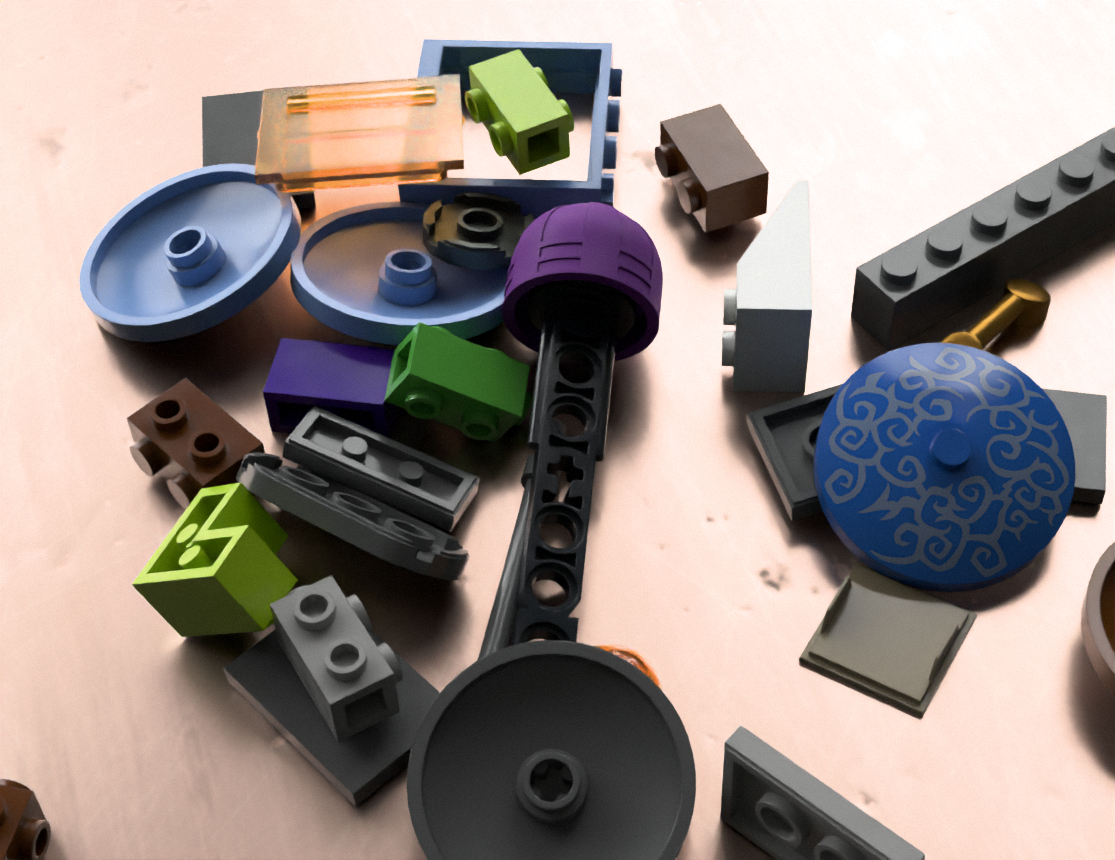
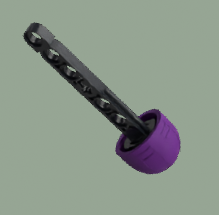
(590, 295)

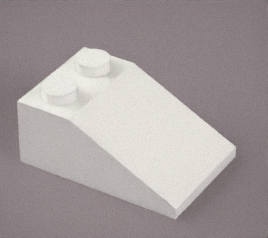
(772, 303)

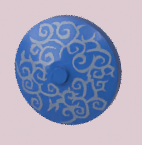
(944, 467)

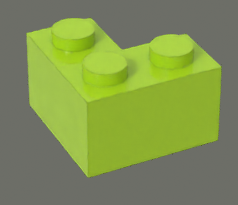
(218, 566)

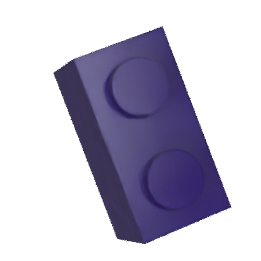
(333, 377)

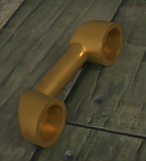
(1022, 305)

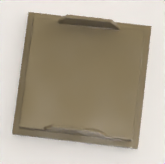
(888, 638)

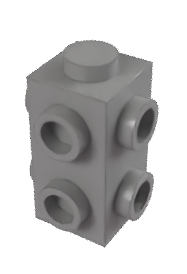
(336, 657)

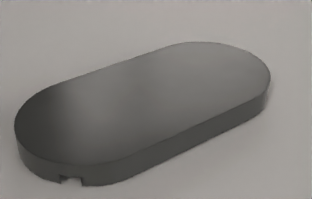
(354, 517)

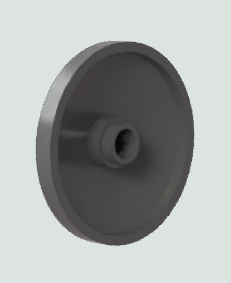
(551, 761)

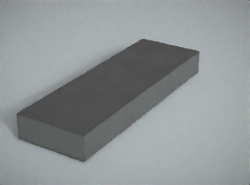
(381, 468)

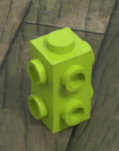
(519, 111)

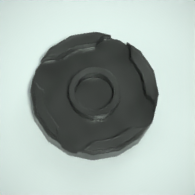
(475, 230)

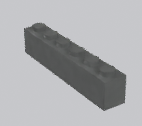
(987, 244)

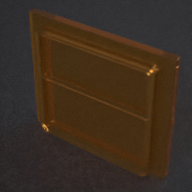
(360, 133)

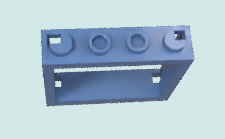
(568, 69)

